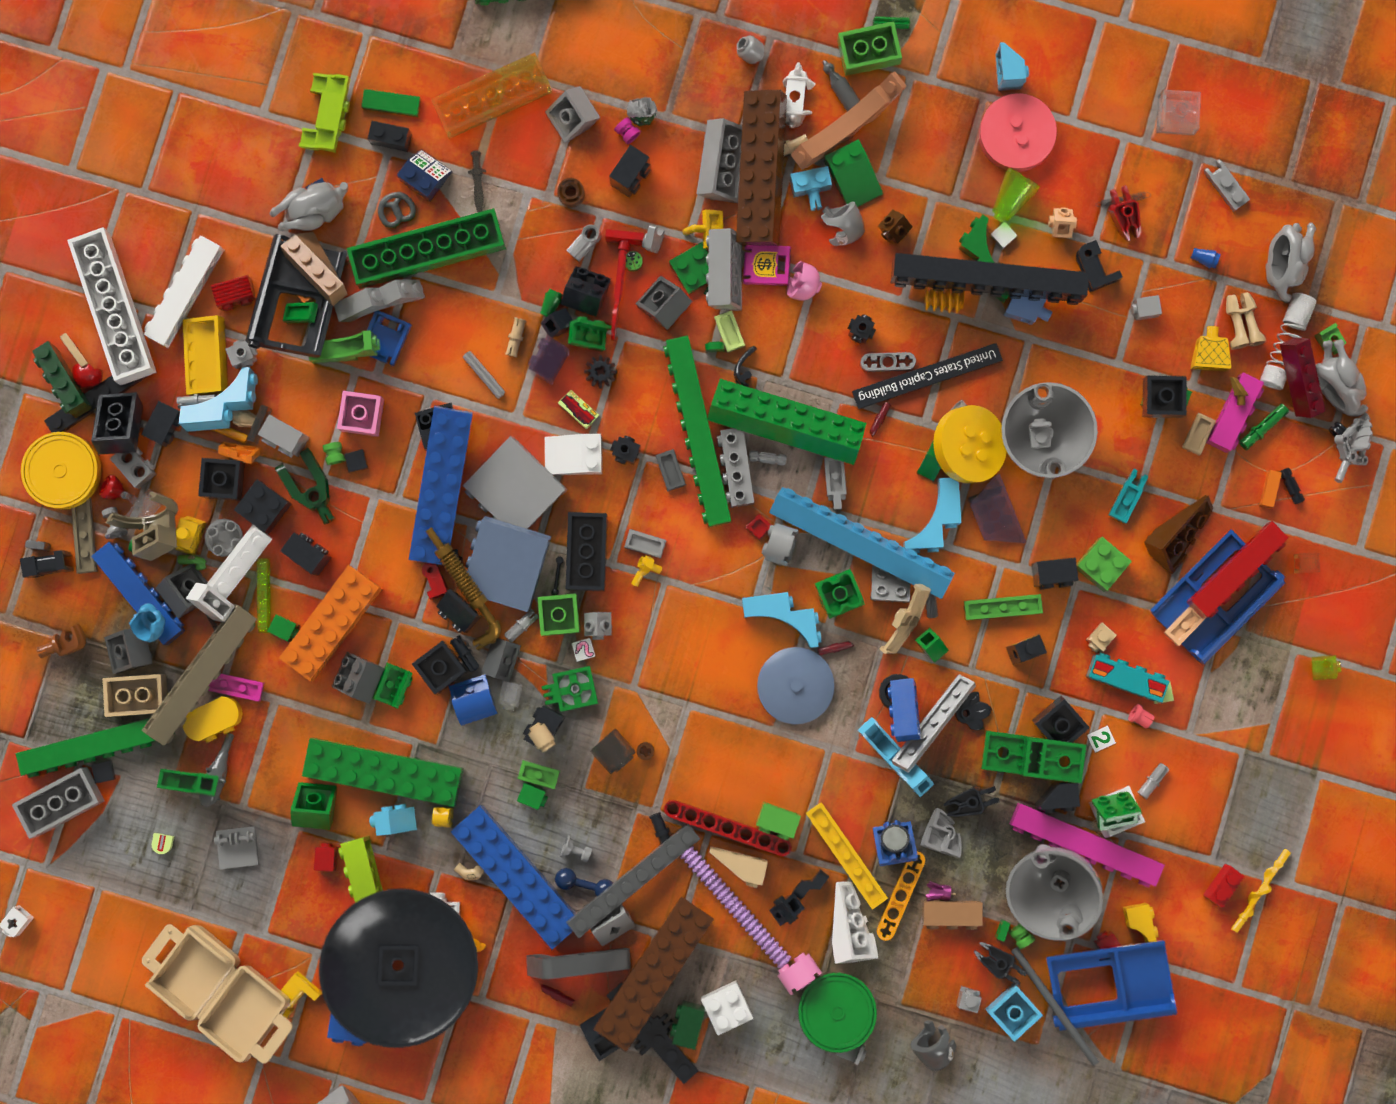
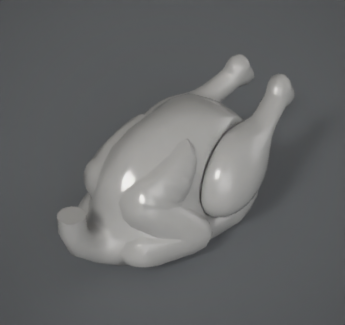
(311, 207)
(1289, 258)
(1341, 380)

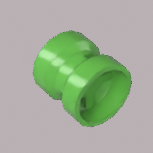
(334, 453)
(1022, 936)

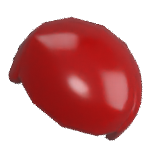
(86, 377)

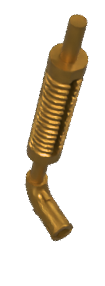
(469, 588)

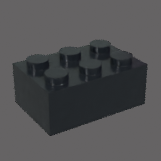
(117, 423)

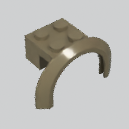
(158, 530)

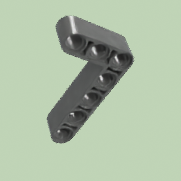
(578, 964)

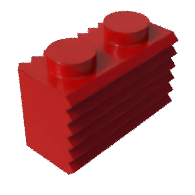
(233, 293)
(1223, 885)

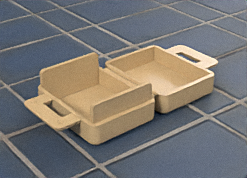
(232, 1003)

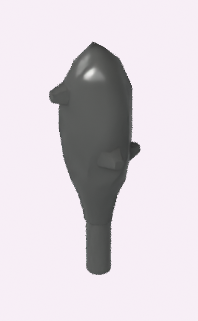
(218, 768)

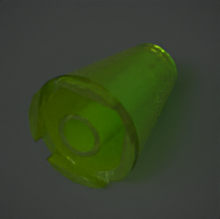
(1013, 195)

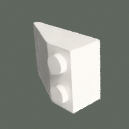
(574, 454)

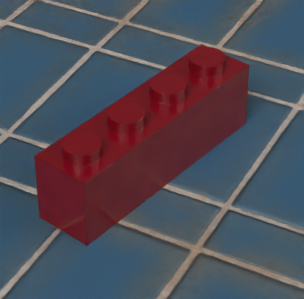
(1302, 377)

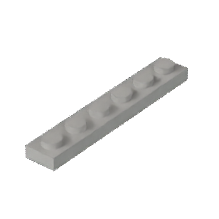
(934, 722)

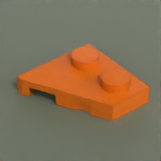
(240, 452)

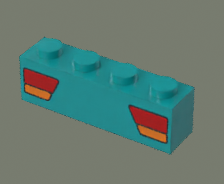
(1128, 678)

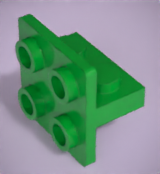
(1116, 810)

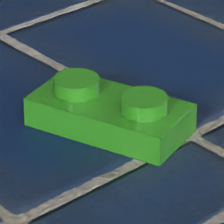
(538, 774)

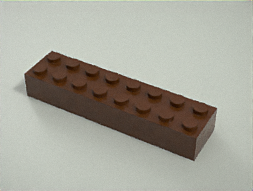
(761, 167)
(653, 974)

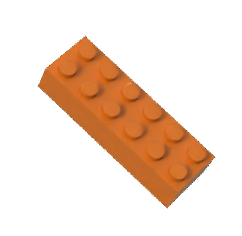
(330, 623)

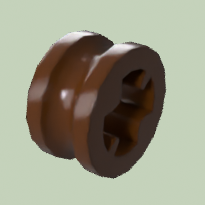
(642, 756)

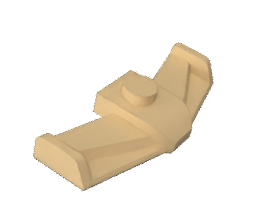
(907, 619)

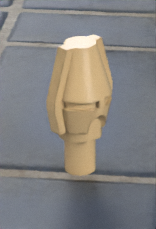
(243, 418)

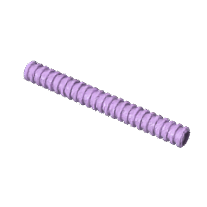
(735, 907)

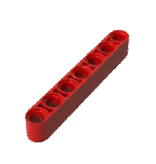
(717, 827)

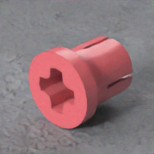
(1141, 716)

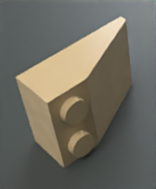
(744, 866)

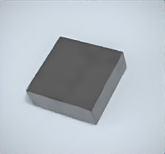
(37, 545)

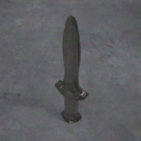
(477, 173)

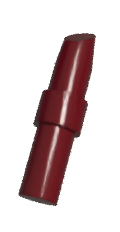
(880, 418)
(834, 648)
(557, 995)

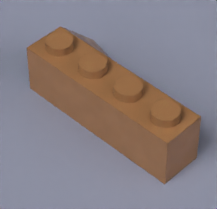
(312, 262)

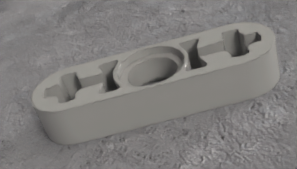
(902, 366)

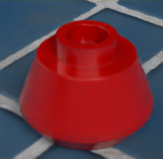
(111, 488)

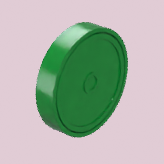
(837, 1012)

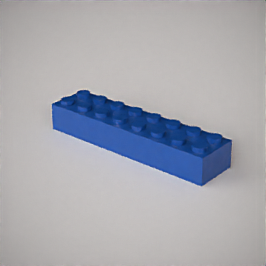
(440, 481)
(515, 875)

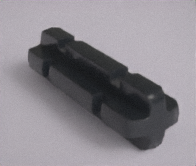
(1292, 486)

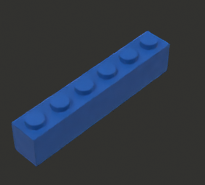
(135, 587)

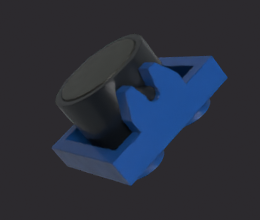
(895, 843)

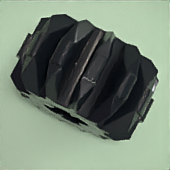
(602, 378)

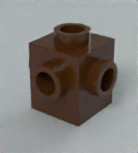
(894, 226)

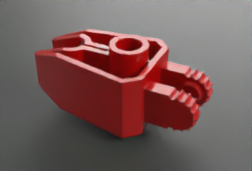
(1125, 213)

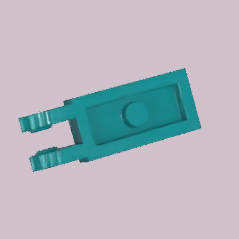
(1127, 498)

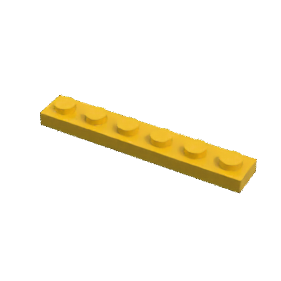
(846, 855)

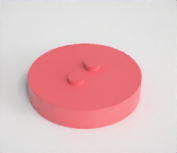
(1017, 132)

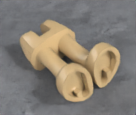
(1248, 305)

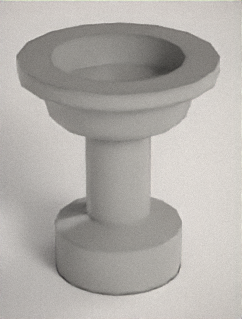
(113, 532)
(568, 847)

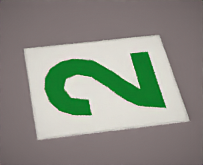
(1101, 739)

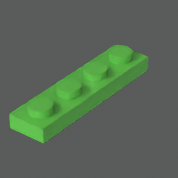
(1003, 607)

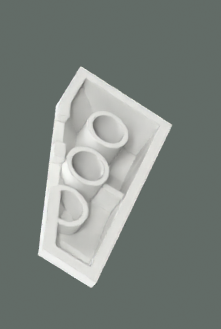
(850, 933)

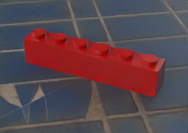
(1237, 570)

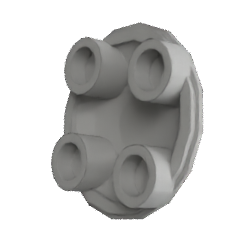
(222, 536)

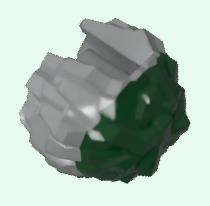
(641, 111)

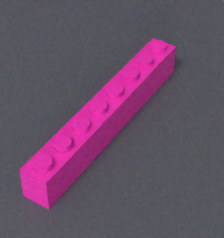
(1089, 845)

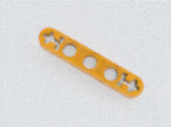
(900, 905)

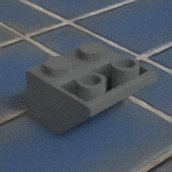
(358, 677)

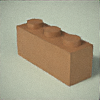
(952, 914)

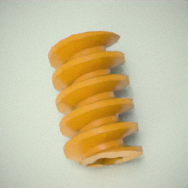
(943, 300)

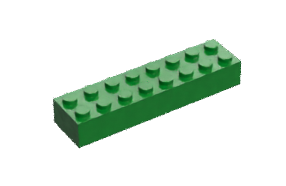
(426, 248)
(786, 421)
(382, 772)

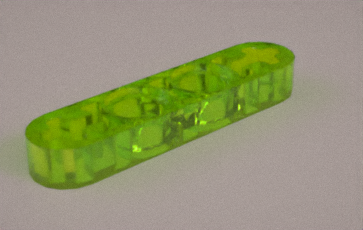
(263, 595)

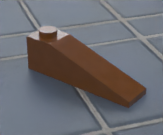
(1172, 538)

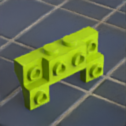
(331, 112)

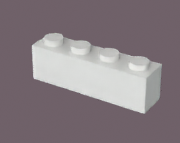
(239, 561)

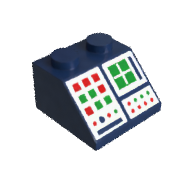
(424, 174)

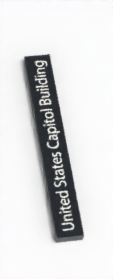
(926, 376)

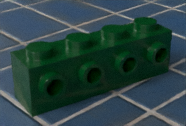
(61, 379)

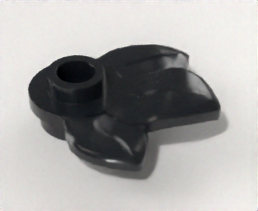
(976, 712)

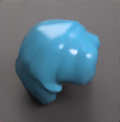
(147, 623)

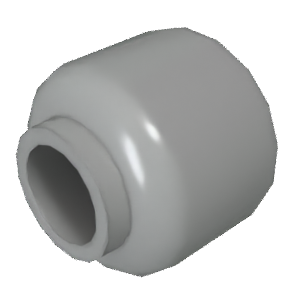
(750, 49)

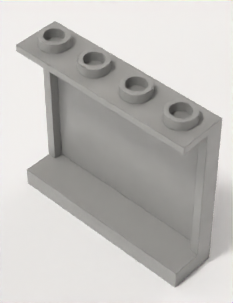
(514, 485)

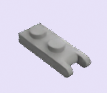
(1227, 186)

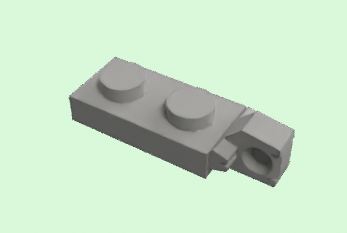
(835, 482)

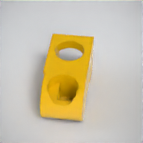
(442, 816)

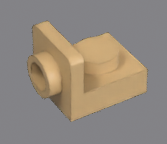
(1100, 638)

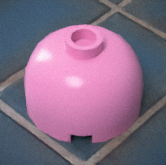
(804, 283)

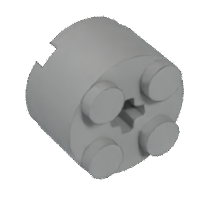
(780, 545)

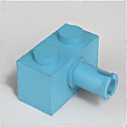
(811, 183)
(393, 821)

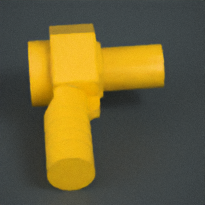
(646, 565)

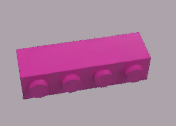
(1233, 417)

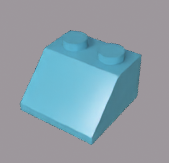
(1010, 68)

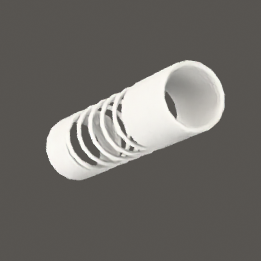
(1297, 317)

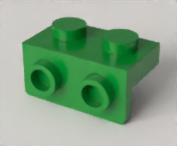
(588, 333)
(393, 685)

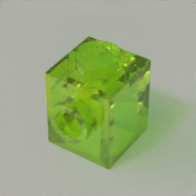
(1319, 671)

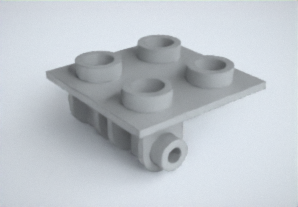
(888, 587)
(236, 847)

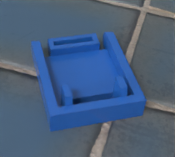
(390, 340)

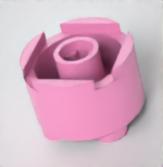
(799, 973)

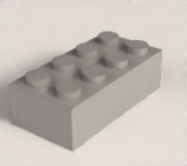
(58, 802)

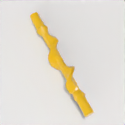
(1264, 889)

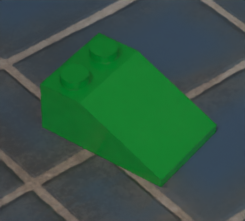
(853, 174)

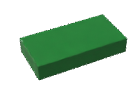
(300, 312)

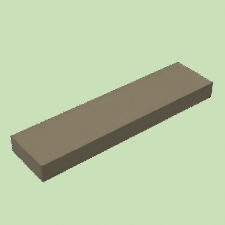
(84, 538)

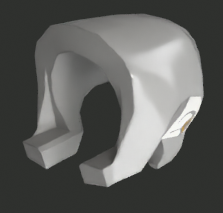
(846, 218)

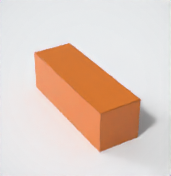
(1270, 489)

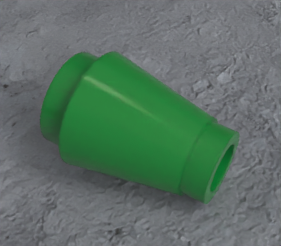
(551, 302)

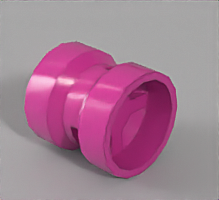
(627, 130)

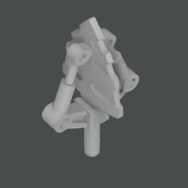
(1352, 440)

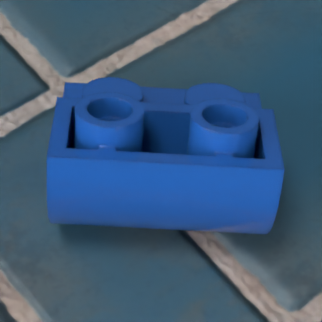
(472, 700)

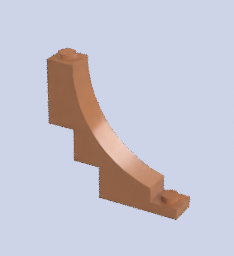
(850, 123)

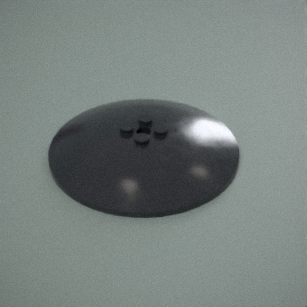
(402, 1004)

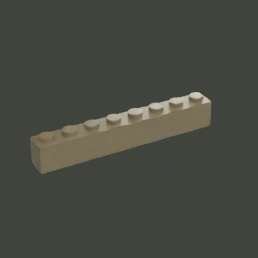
(199, 675)

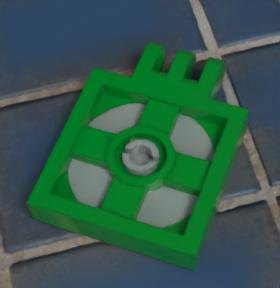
(572, 689)

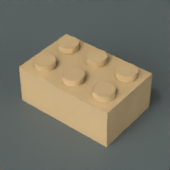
(133, 694)

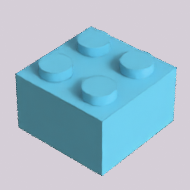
(1014, 1012)

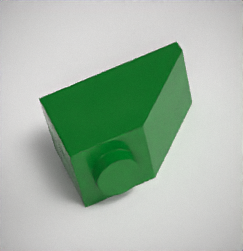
(929, 467)

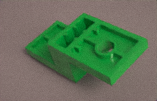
(1033, 756)

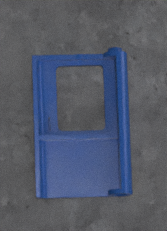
(1224, 624)

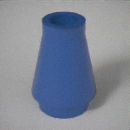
(1206, 257)

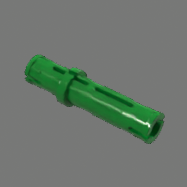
(1257, 433)

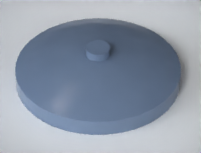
(795, 685)

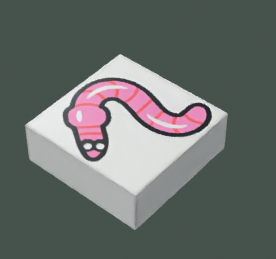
(583, 649)

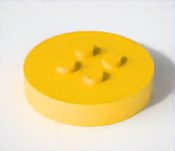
(969, 444)
(61, 470)

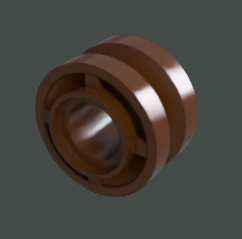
(564, 186)

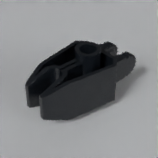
(971, 801)
(1001, 965)

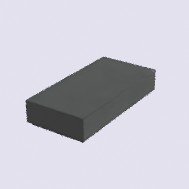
(670, 470)

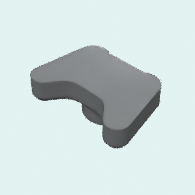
(653, 239)

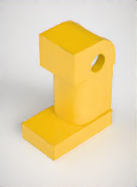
(296, 988)

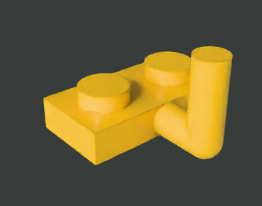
(711, 220)

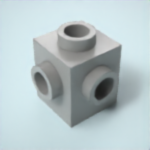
(237, 357)
(597, 625)

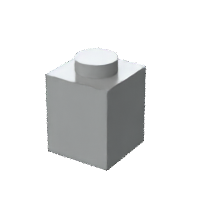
(1146, 307)

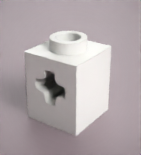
(23, 919)

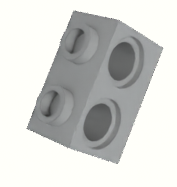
(130, 469)

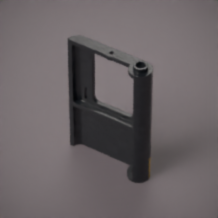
(281, 278)

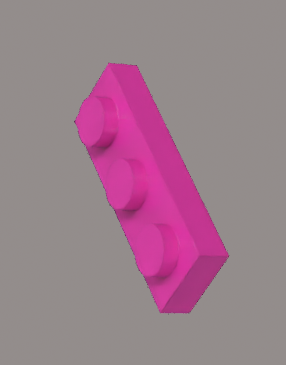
(237, 687)

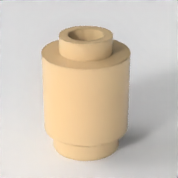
(541, 737)

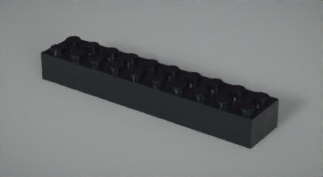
(989, 278)

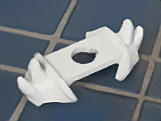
(796, 81)

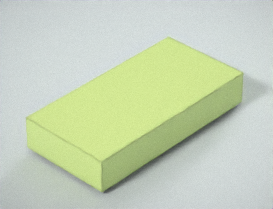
(729, 331)

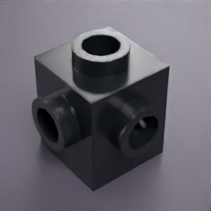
(861, 335)
(629, 456)
(786, 909)

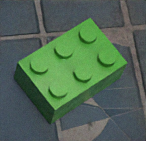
(869, 48)

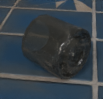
(613, 751)

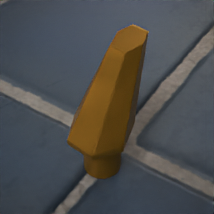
(1239, 391)

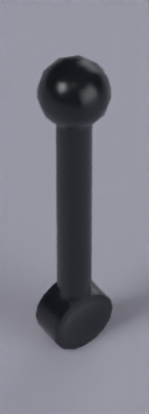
(559, 560)

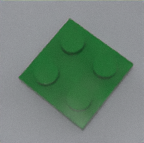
(691, 268)

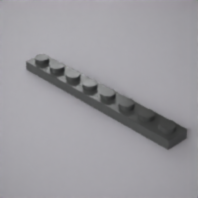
(633, 880)

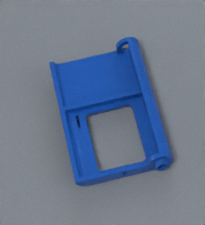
(1140, 982)

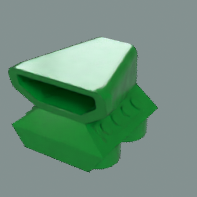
(839, 594)

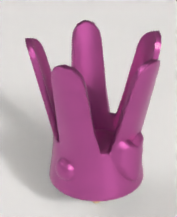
(939, 892)

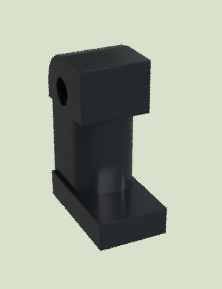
(1092, 264)
(40, 566)

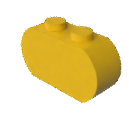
(212, 719)

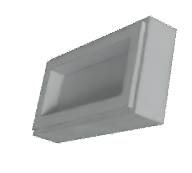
(645, 543)

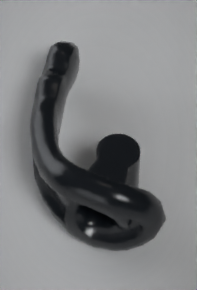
(740, 379)

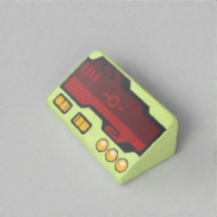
(578, 409)

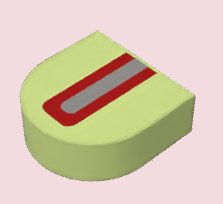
(162, 843)

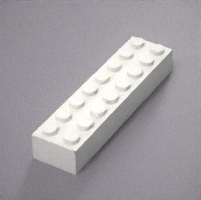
(111, 306)

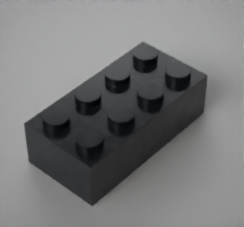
(586, 551)

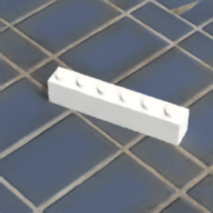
(184, 291)

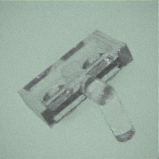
(142, 507)

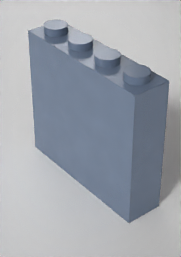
(507, 562)

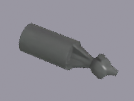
(841, 87)

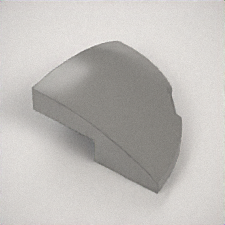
(941, 835)

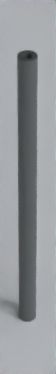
(1055, 1007)

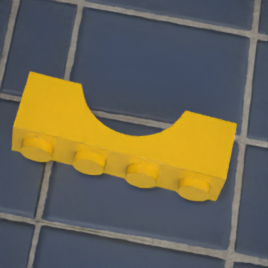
(1140, 918)

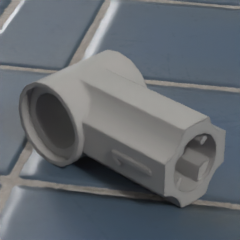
(583, 244)

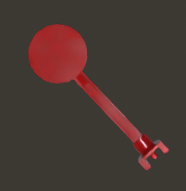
(624, 240)

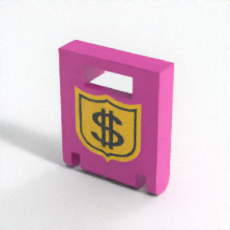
(763, 265)

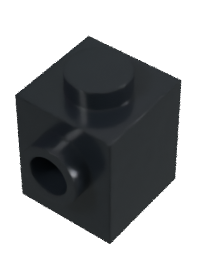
(557, 323)

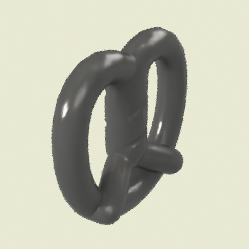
(395, 208)

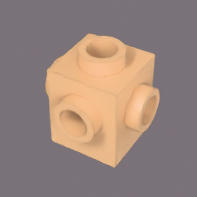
(1062, 222)

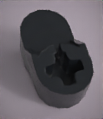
(805, 885)

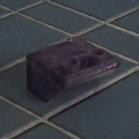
(548, 359)

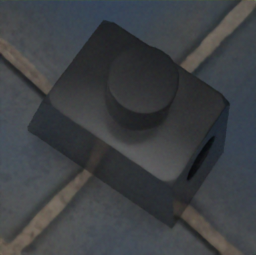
(1026, 649)

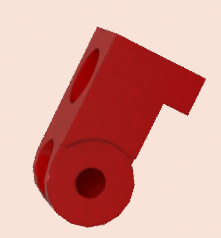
(435, 579)

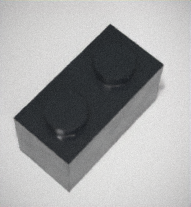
(389, 136)
(162, 424)

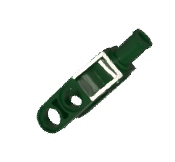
(305, 498)

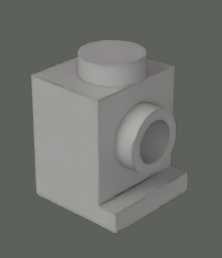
(969, 999)

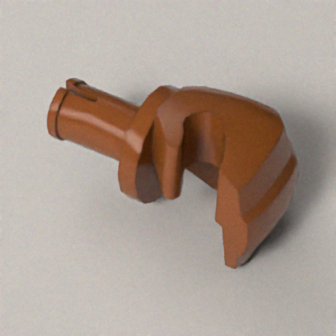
(62, 644)

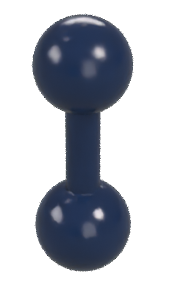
(566, 879)

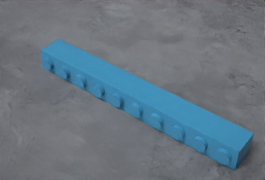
(861, 542)

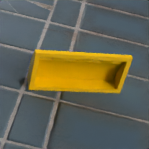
(205, 355)

